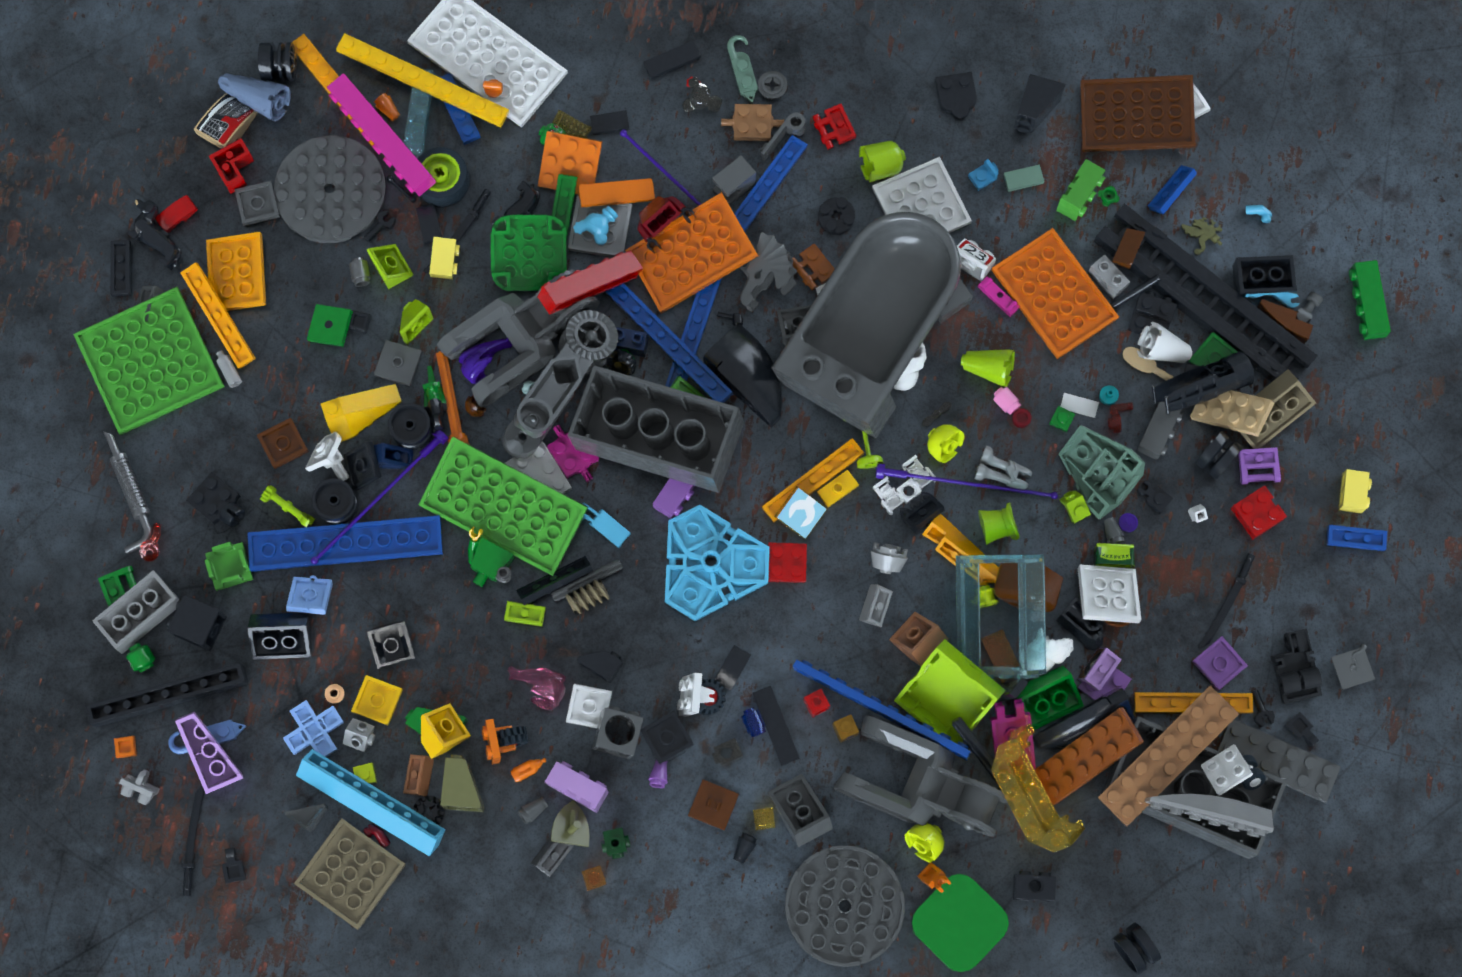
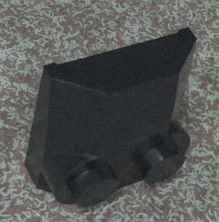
(391, 644)

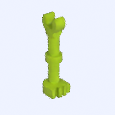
(287, 506)

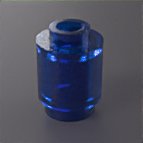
(753, 722)

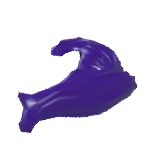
(478, 357)

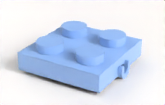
(309, 595)

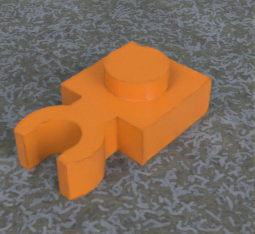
(933, 877)

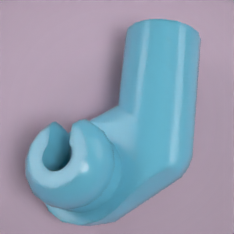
(1262, 211)

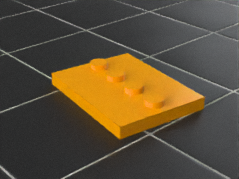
(237, 270)

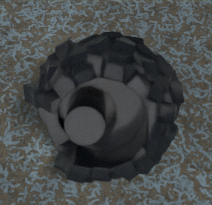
(621, 362)

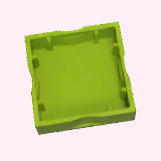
(949, 689)

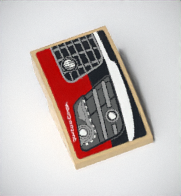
(225, 121)

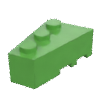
(1081, 190)

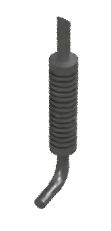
(131, 491)

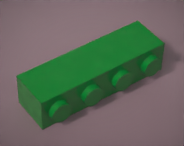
(1370, 300)

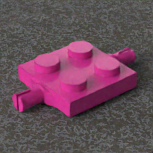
(568, 458)

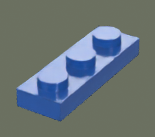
(1172, 189)
(1356, 538)

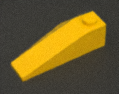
(356, 411)

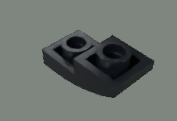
(732, 667)

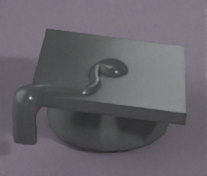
(1353, 667)

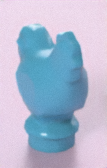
(597, 224)

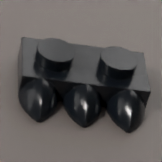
(921, 512)

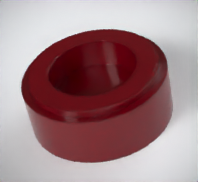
(1021, 418)

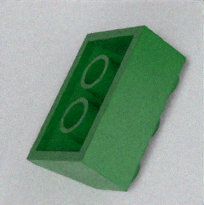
(1050, 697)

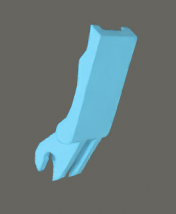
(1283, 297)
(607, 526)

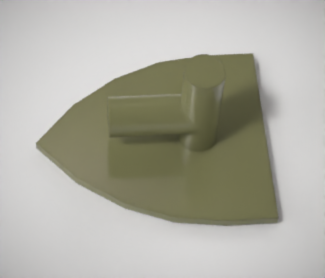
(571, 826)

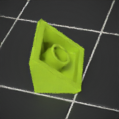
(390, 264)

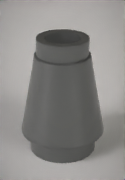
(1113, 532)
(532, 810)

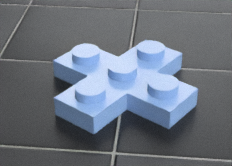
(313, 729)

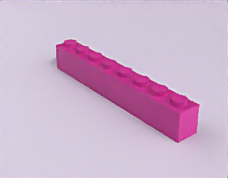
(381, 134)

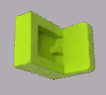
(1075, 506)

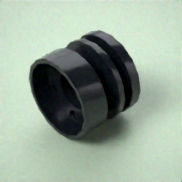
(280, 61)

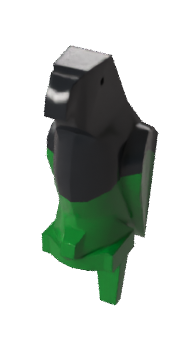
(434, 400)

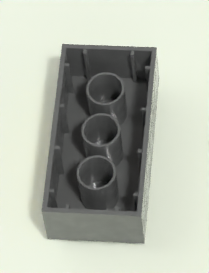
(656, 428)
(1194, 781)

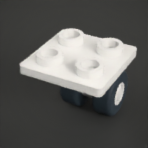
(1232, 768)

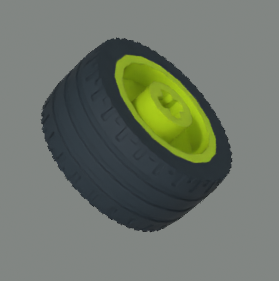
(450, 176)

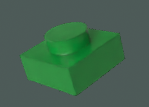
(1062, 418)

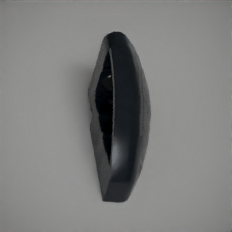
(1082, 720)

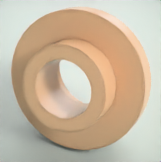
(334, 700)

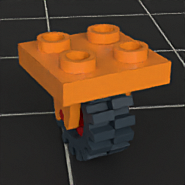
(502, 739)

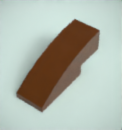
(1286, 319)

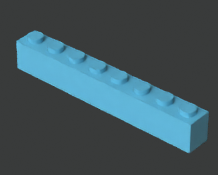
(370, 802)

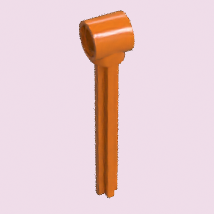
(449, 393)

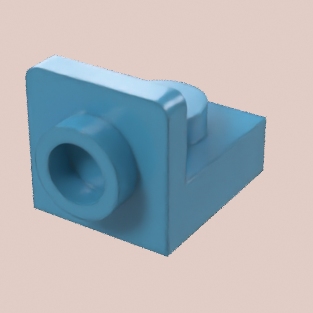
(984, 175)

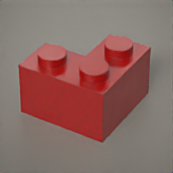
(229, 161)

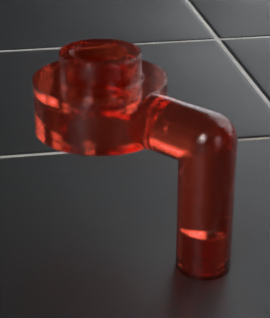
(1114, 422)
(151, 544)

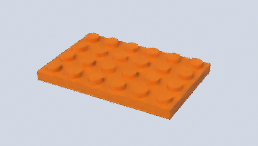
(693, 253)
(1055, 293)

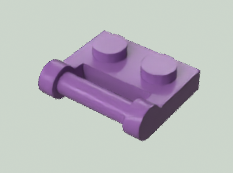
(1259, 459)

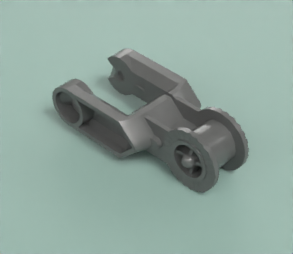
(526, 327)
(583, 344)
(931, 787)

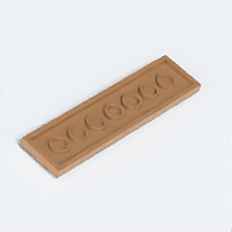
(1168, 755)

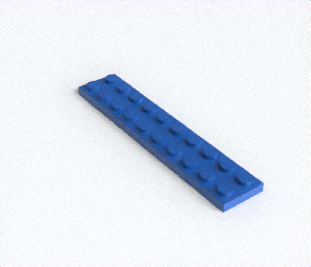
(359, 544)

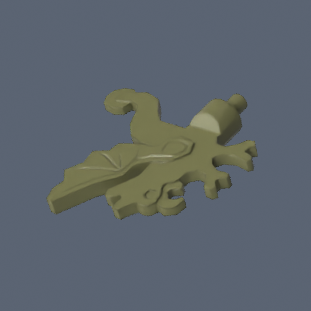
(1205, 232)

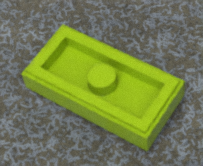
(524, 614)

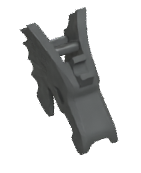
(771, 263)

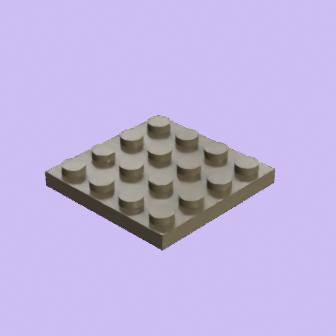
(350, 874)

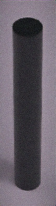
(1134, 292)

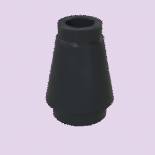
(744, 847)

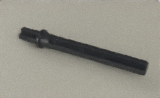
(974, 744)

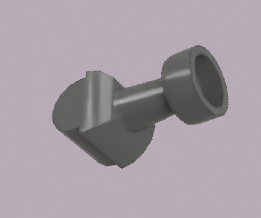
(1304, 314)

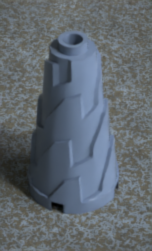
(262, 96)

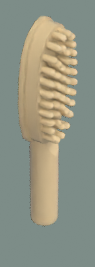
(1148, 366)

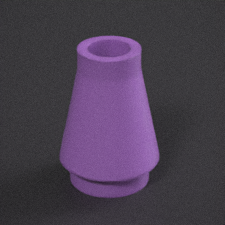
(658, 775)

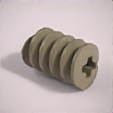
(587, 596)

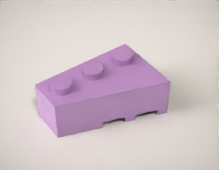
(577, 786)

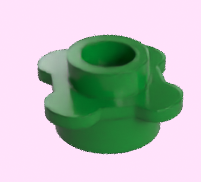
(1114, 198)

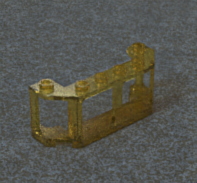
(1028, 797)

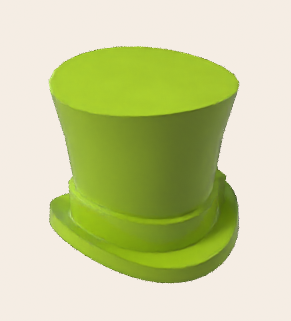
(998, 524)

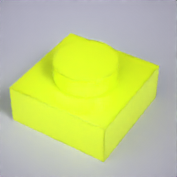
(366, 773)

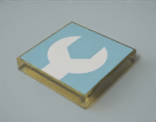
(801, 512)

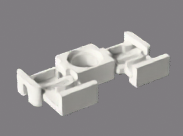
(892, 497)

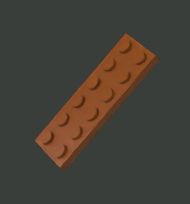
(1088, 755)

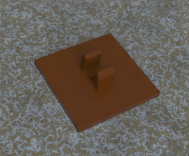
(713, 805)

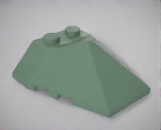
(1101, 469)

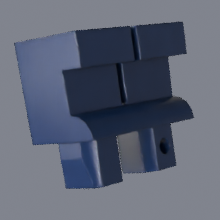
(633, 341)

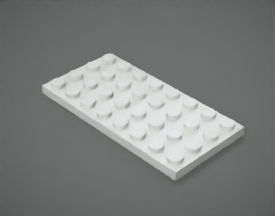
(481, 48)

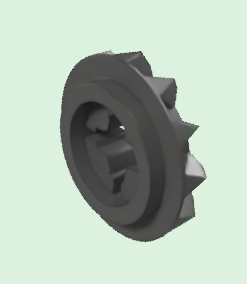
(766, 79)

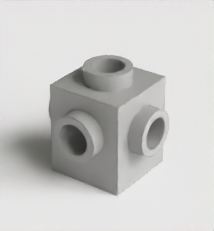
(359, 735)

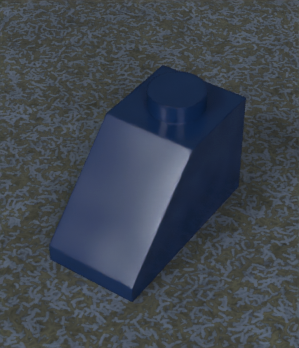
(393, 456)

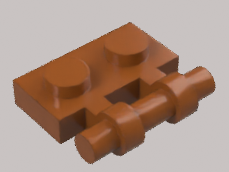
(816, 263)

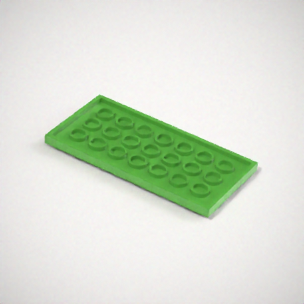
(504, 503)

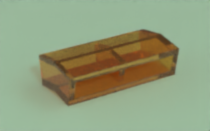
(1000, 651)

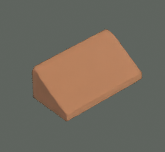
(418, 775)

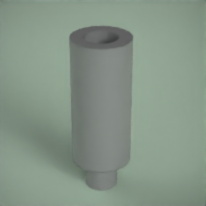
(228, 369)

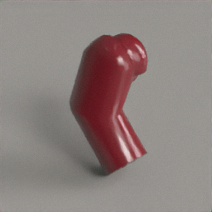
(378, 833)

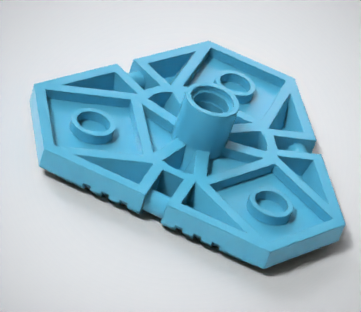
(695, 586)

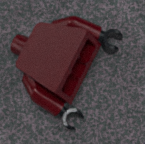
(659, 215)

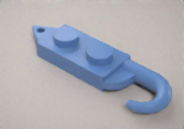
(222, 732)

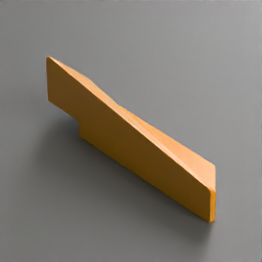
(954, 543)

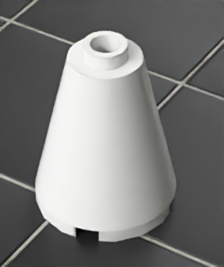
(1162, 345)

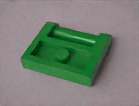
(112, 584)

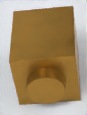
(845, 728)

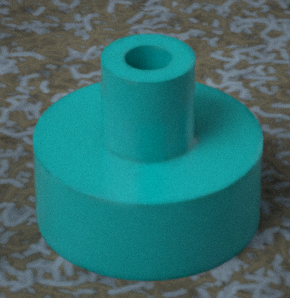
(1108, 395)

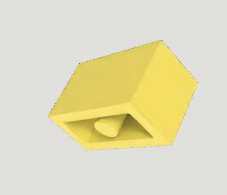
(443, 258)
(1354, 491)

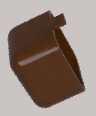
(1007, 586)

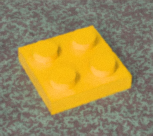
(377, 700)

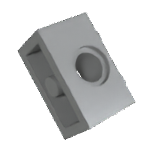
(1108, 277)

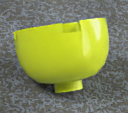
(944, 441)
(926, 840)

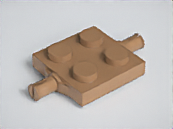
(752, 122)

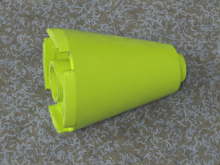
(990, 365)

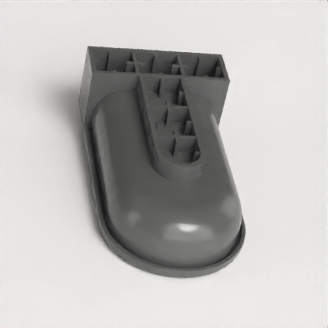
(872, 318)

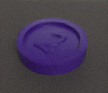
(1128, 522)

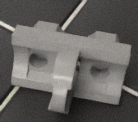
(139, 784)

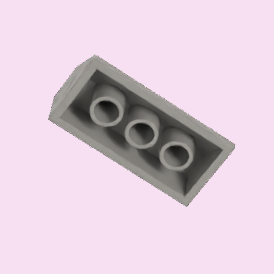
(137, 612)

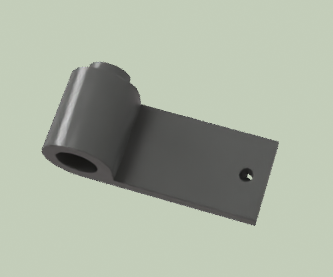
(793, 125)

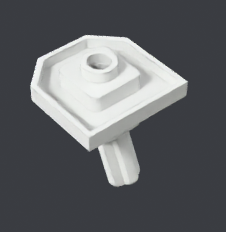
(328, 455)

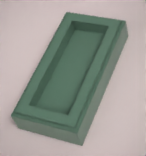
(1023, 178)

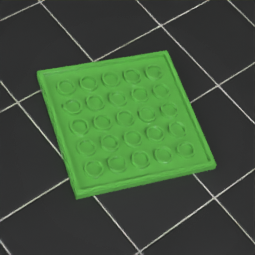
(148, 365)

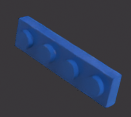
(462, 120)

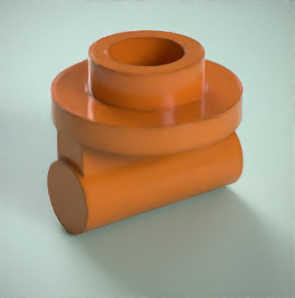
(493, 88)

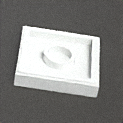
(587, 705)

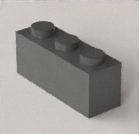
(1158, 431)

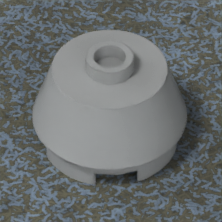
(888, 558)

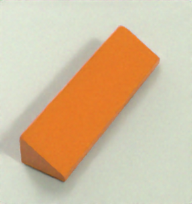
(616, 192)

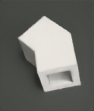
(1195, 510)

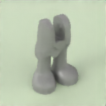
(1011, 469)

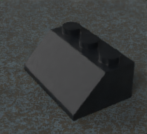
(1264, 274)
(280, 635)

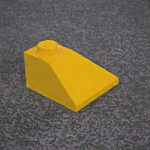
(442, 730)

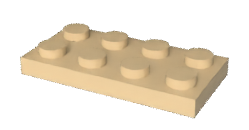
(1234, 412)

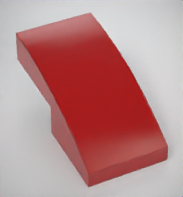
(175, 213)

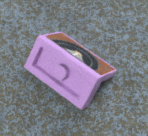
(1099, 668)

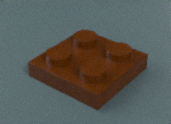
(282, 443)

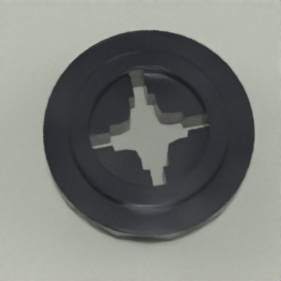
(430, 801)

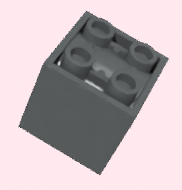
(601, 740)

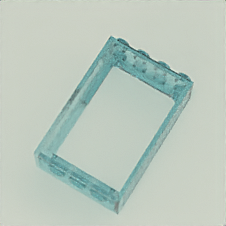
(1031, 613)

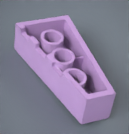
(208, 757)

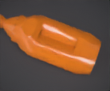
(526, 769)

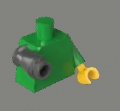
(488, 560)

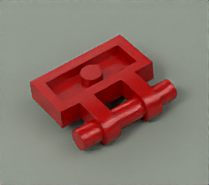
(839, 123)

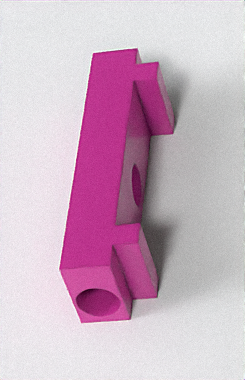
(989, 288)

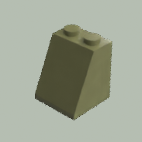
(459, 786)

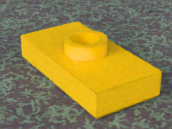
(837, 488)

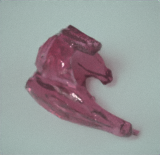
(546, 682)

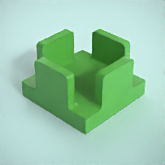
(228, 565)

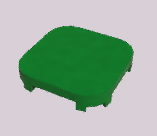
(527, 251)
(960, 923)

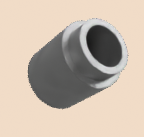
(359, 272)

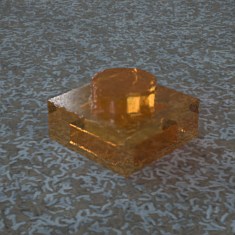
(594, 878)

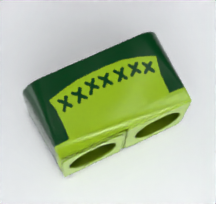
(1114, 555)

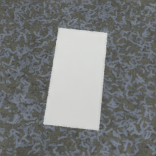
(1079, 405)

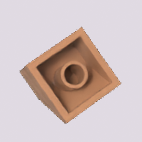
(918, 638)

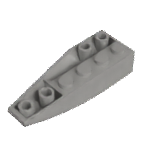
(1218, 811)

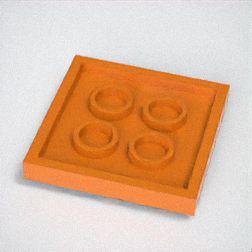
(569, 156)

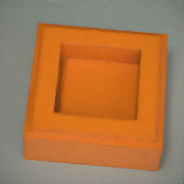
(125, 747)

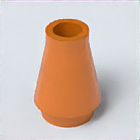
(387, 106)

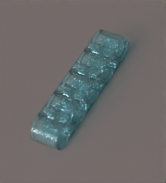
(417, 120)

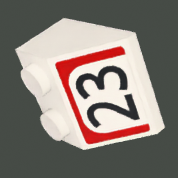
(974, 259)

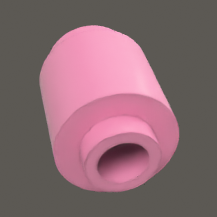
(1006, 400)

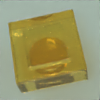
(764, 819)

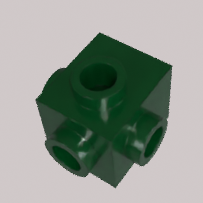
(612, 836)

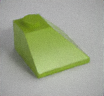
(414, 319)

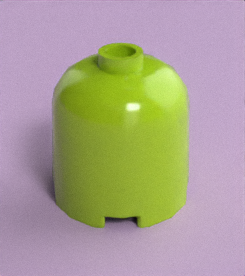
(881, 160)

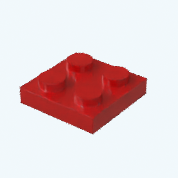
(787, 562)

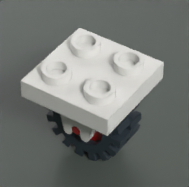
(699, 696)

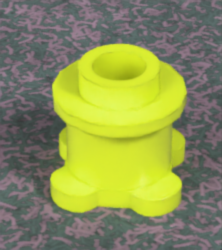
(987, 597)

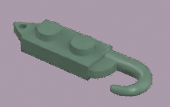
(742, 69)

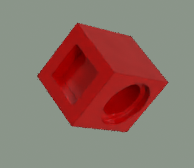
(816, 703)

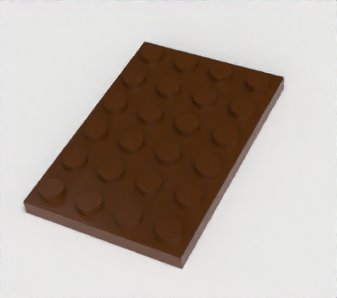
(1138, 113)

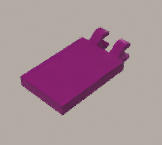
(1003, 725)

